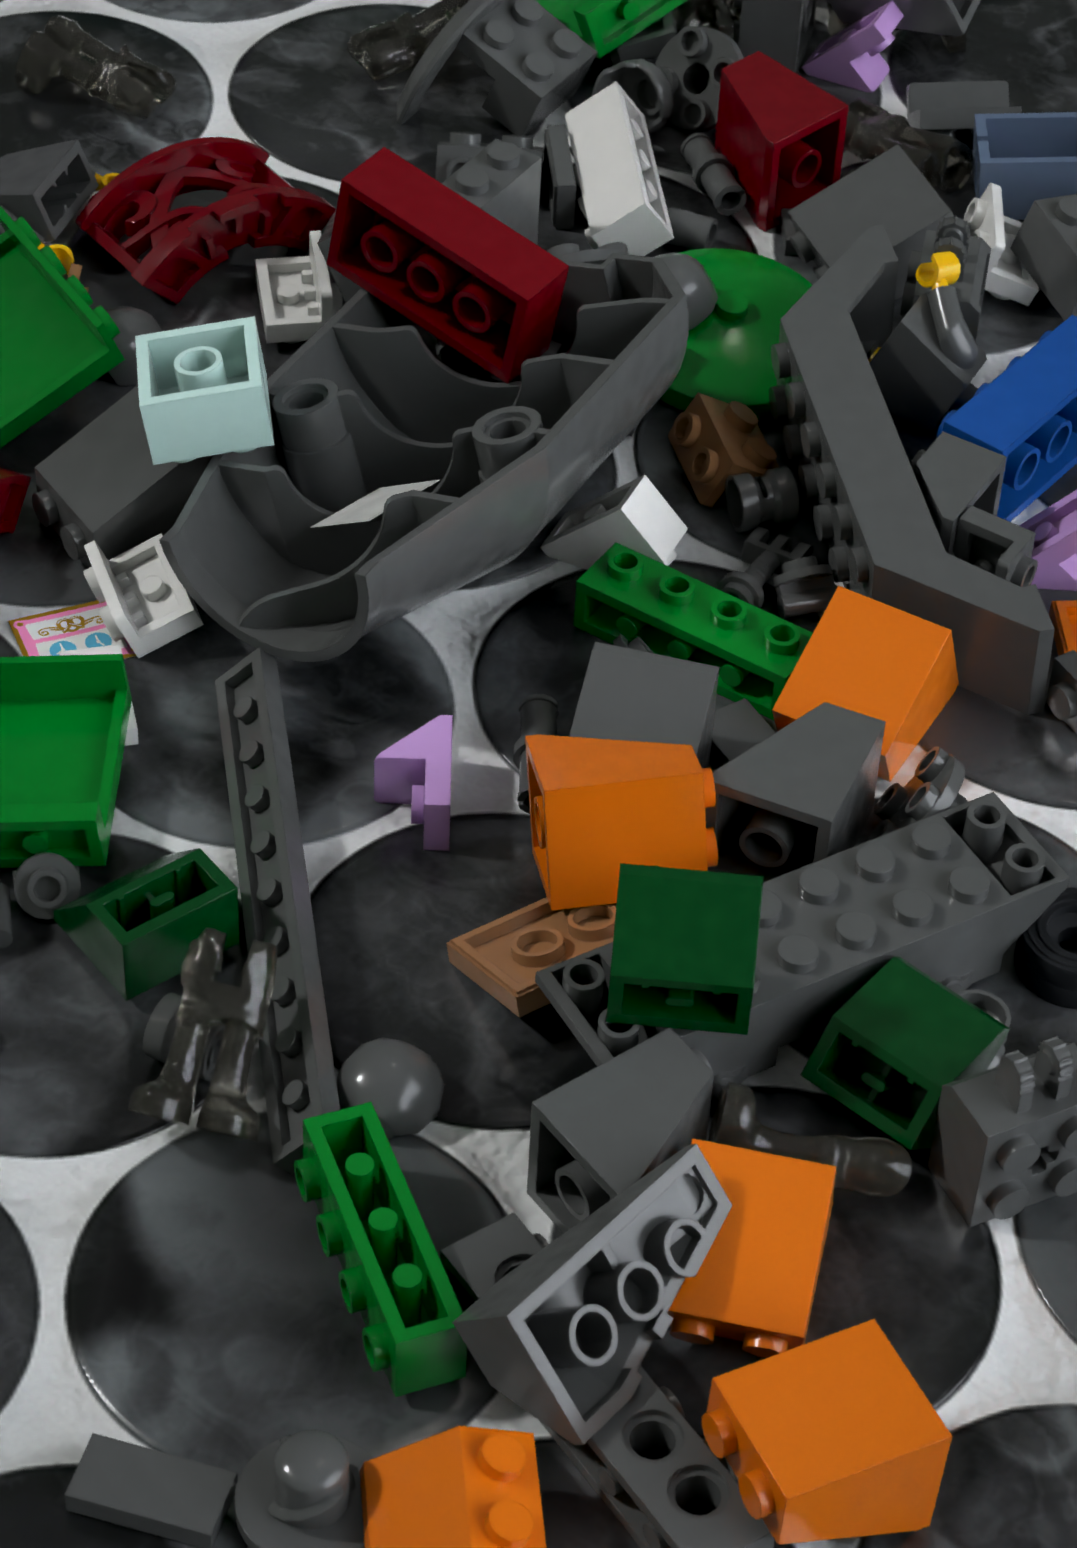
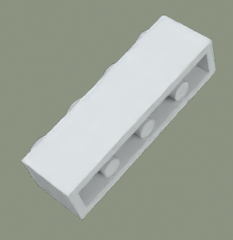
(617, 173)

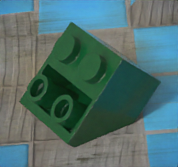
(146, 919)
(684, 949)
(898, 1047)

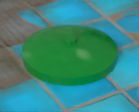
(732, 347)

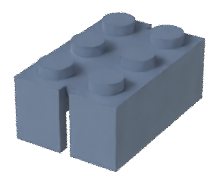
(1025, 155)

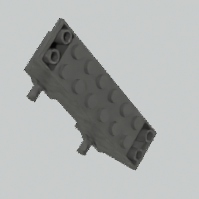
(934, 893)

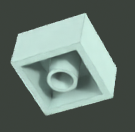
(203, 391)

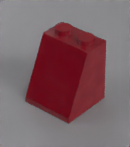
(778, 135)

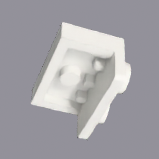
(1005, 273)
(296, 294)
(141, 596)

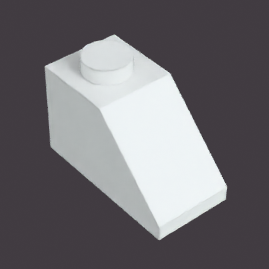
(627, 515)

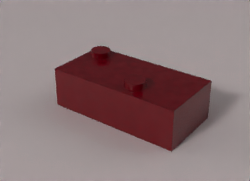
(446, 264)

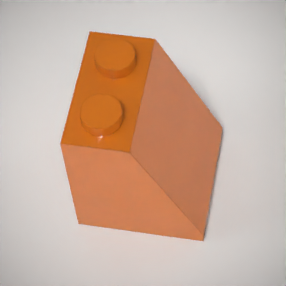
(875, 665)
(611, 806)
(766, 1255)
(830, 1439)

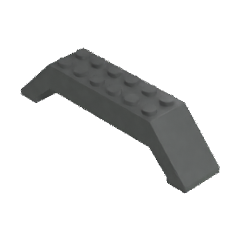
(868, 492)

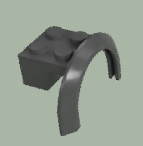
(521, 47)

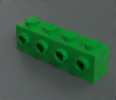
(690, 622)
(383, 1249)

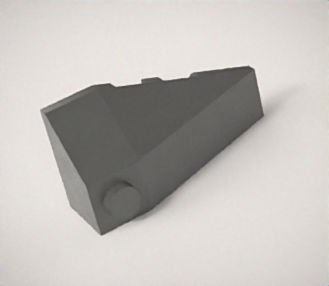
(583, 1310)

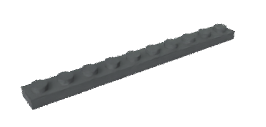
(276, 900)

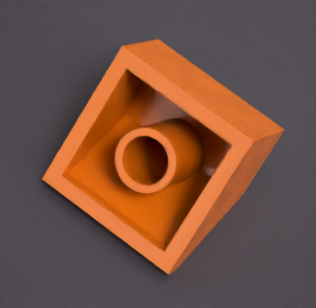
(455, 1492)

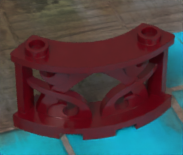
(195, 239)

